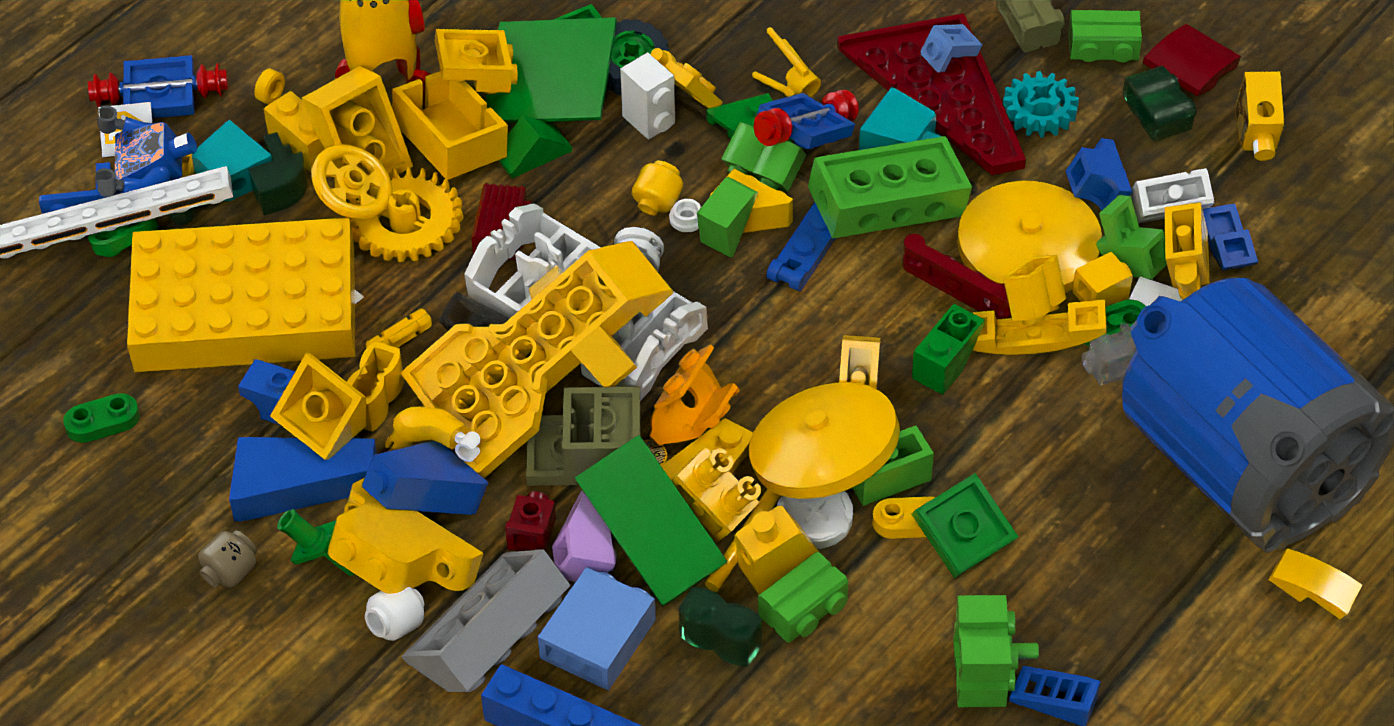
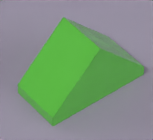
(725, 216)

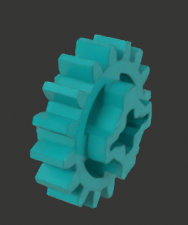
(1040, 104)

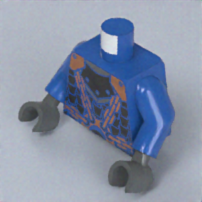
(143, 153)

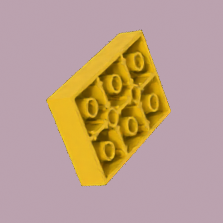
(241, 294)

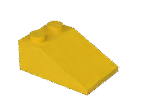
(358, 114)

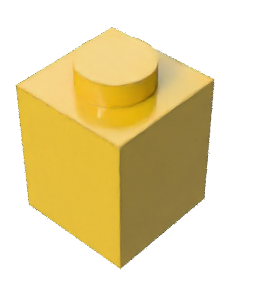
(1102, 280)

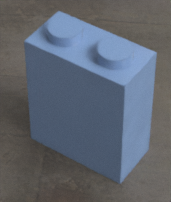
(597, 628)

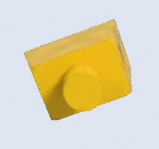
(771, 547)

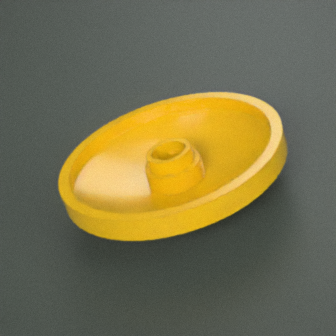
(1027, 222)
(824, 440)

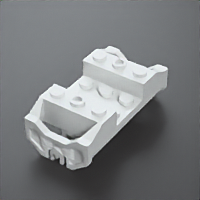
(646, 340)

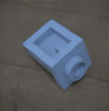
(949, 42)

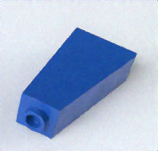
(289, 475)

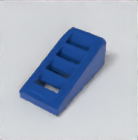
(1065, 708)

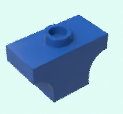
(1098, 174)
(264, 386)

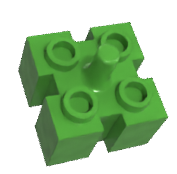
(985, 651)

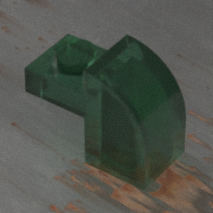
(280, 181)

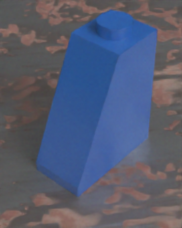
(424, 479)

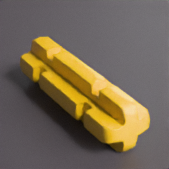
(404, 330)

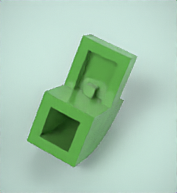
(1136, 246)

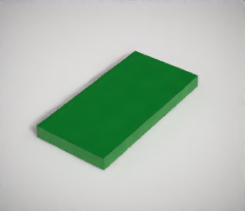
(650, 520)

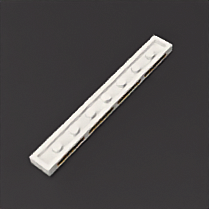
(115, 211)

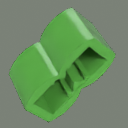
(770, 165)

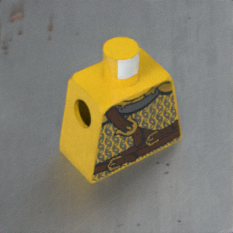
(1260, 124)

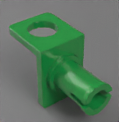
(310, 540)

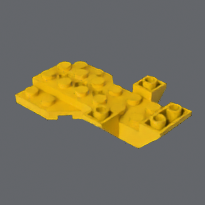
(562, 325)

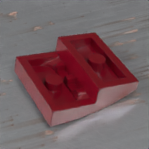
(1192, 59)

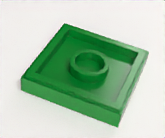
(964, 525)

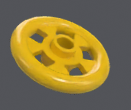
(351, 182)

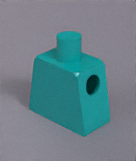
(897, 121)
(234, 149)

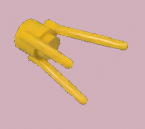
(798, 78)

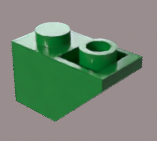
(946, 349)

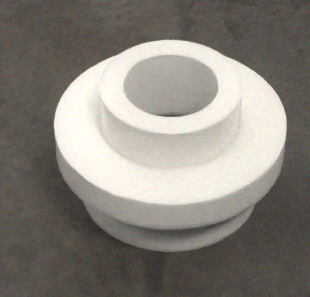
(684, 215)

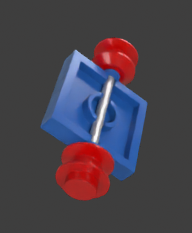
(163, 82)
(807, 119)

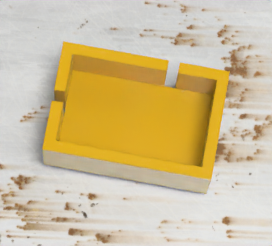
(455, 126)

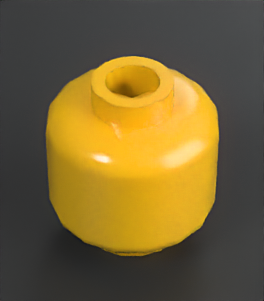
(657, 187)

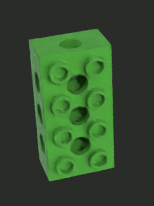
(889, 187)

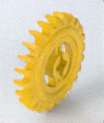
(414, 232)

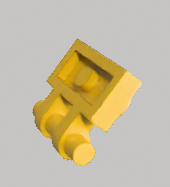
(688, 79)

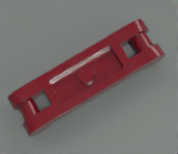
(954, 278)

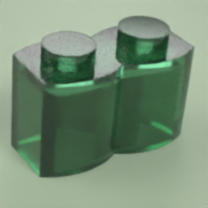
(1159, 103)
(720, 626)

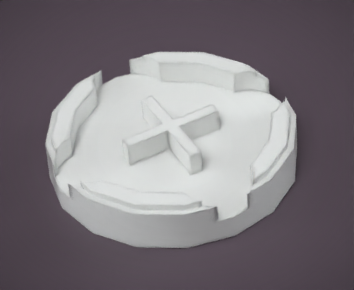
(823, 518)

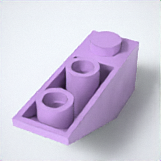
(583, 542)

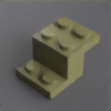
(591, 428)

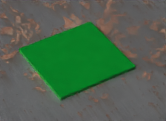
(559, 69)

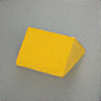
(320, 408)

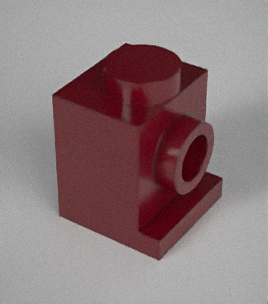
(530, 522)

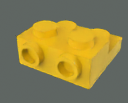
(477, 57)

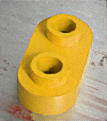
(902, 524)

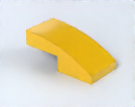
(1309, 577)

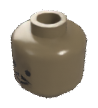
(227, 559)

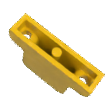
(399, 547)

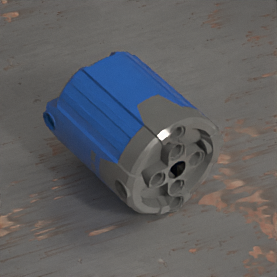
(1256, 410)

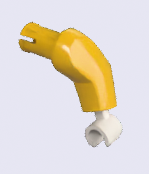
(434, 424)

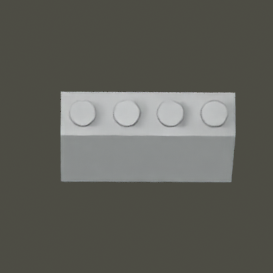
(488, 620)

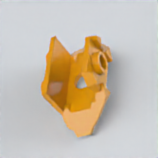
(675, 421)

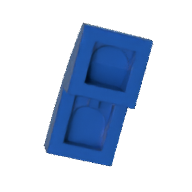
(1227, 239)

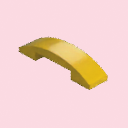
(1056, 332)

